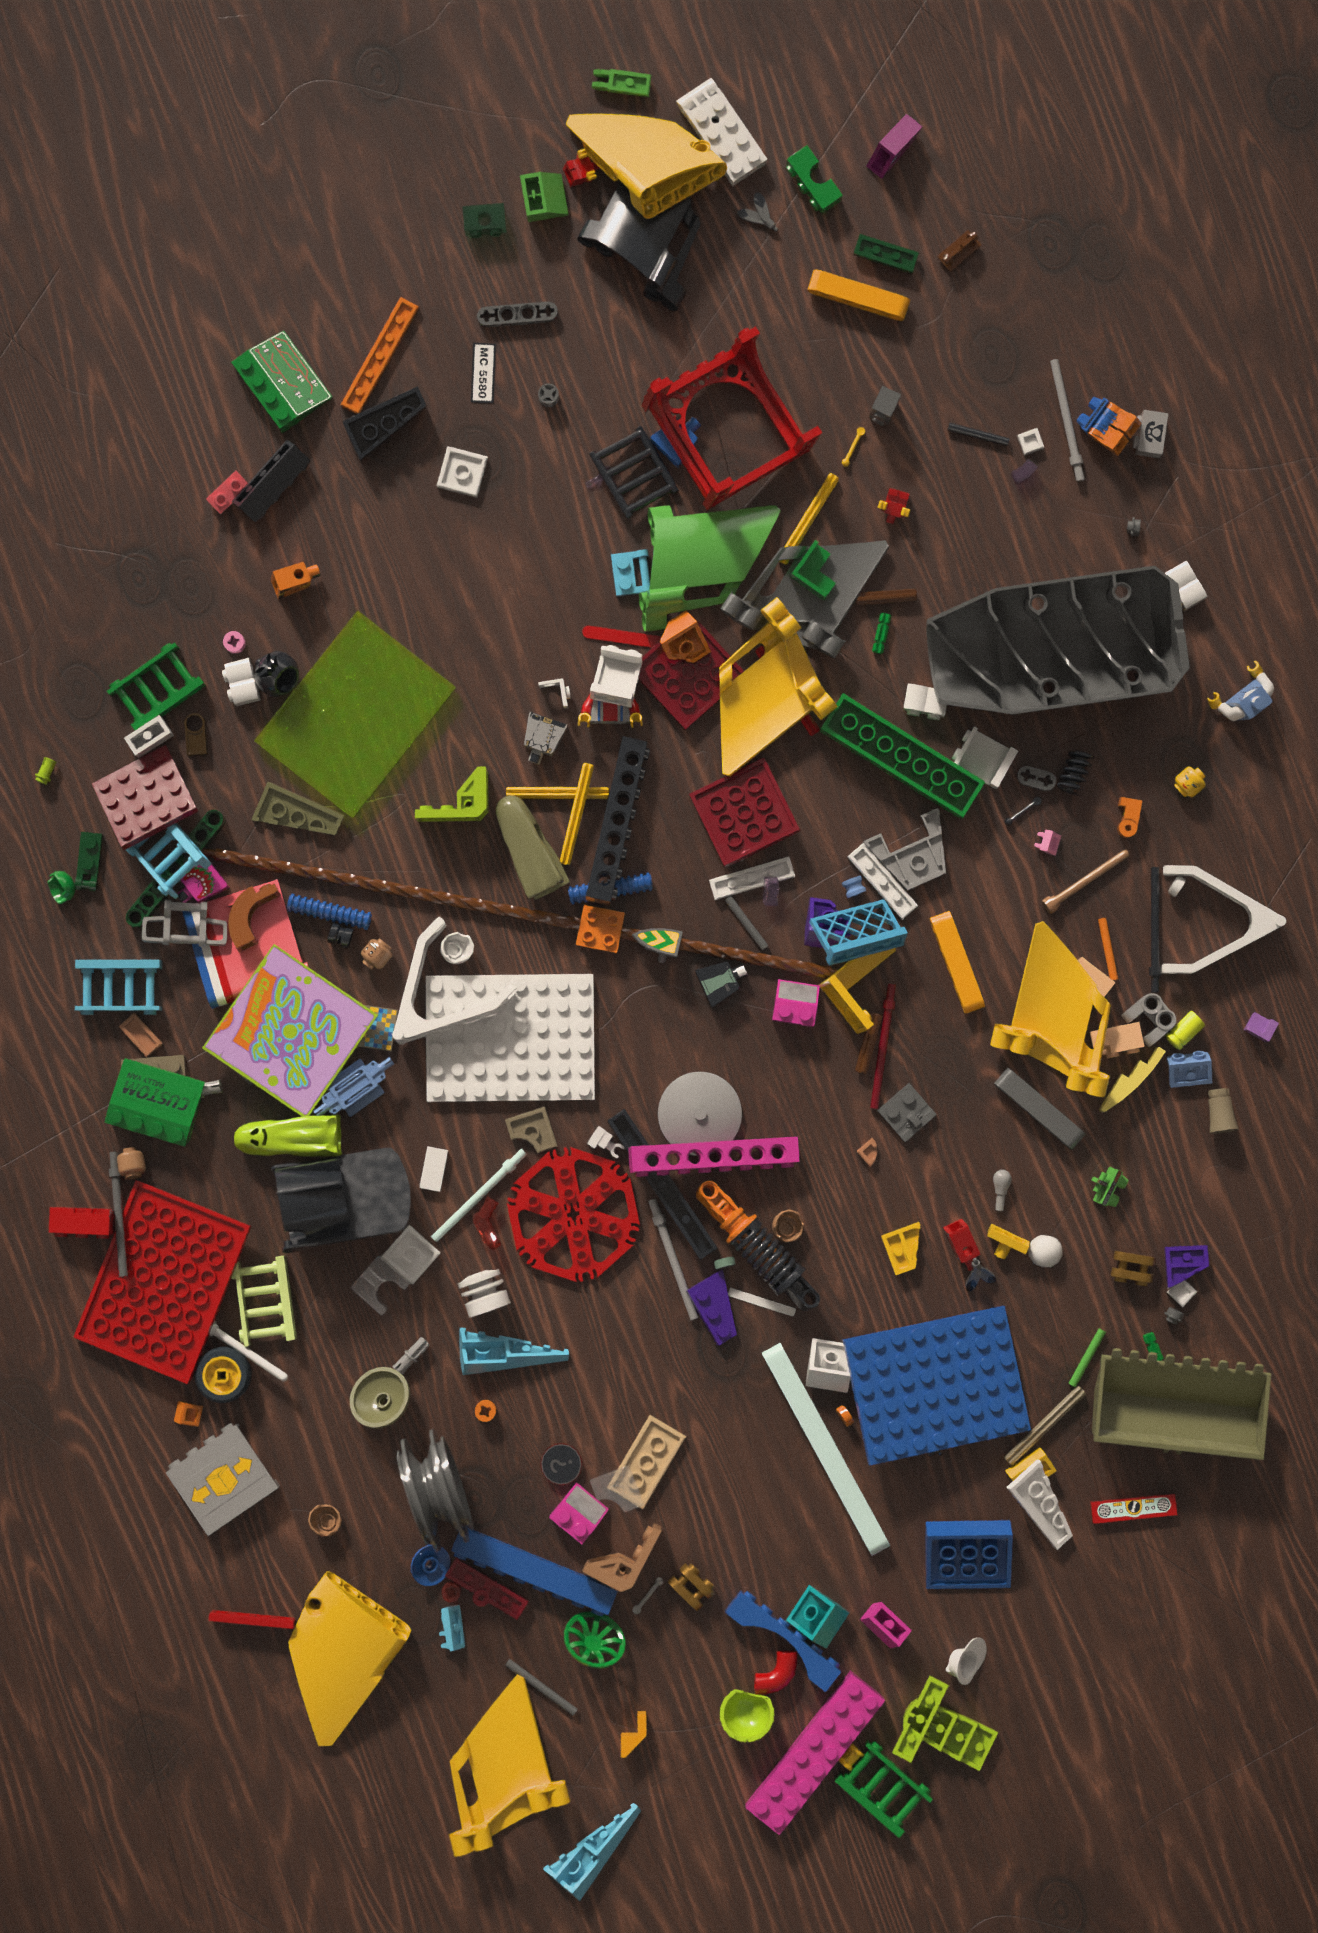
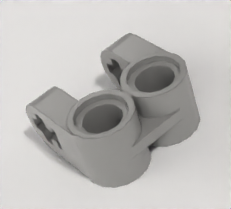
(1154, 1015)

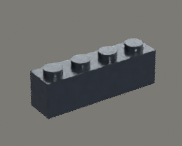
(271, 481)

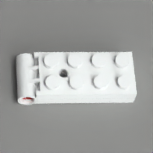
(728, 137)

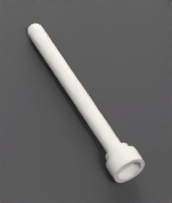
(247, 1352)

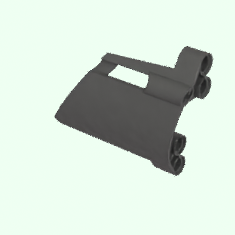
(847, 566)

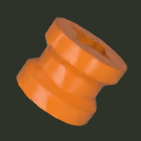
(488, 1408)

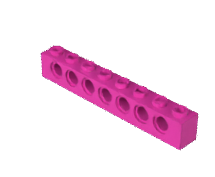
(787, 1145)

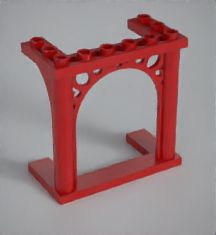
(746, 359)

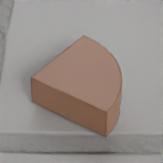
(868, 1152)

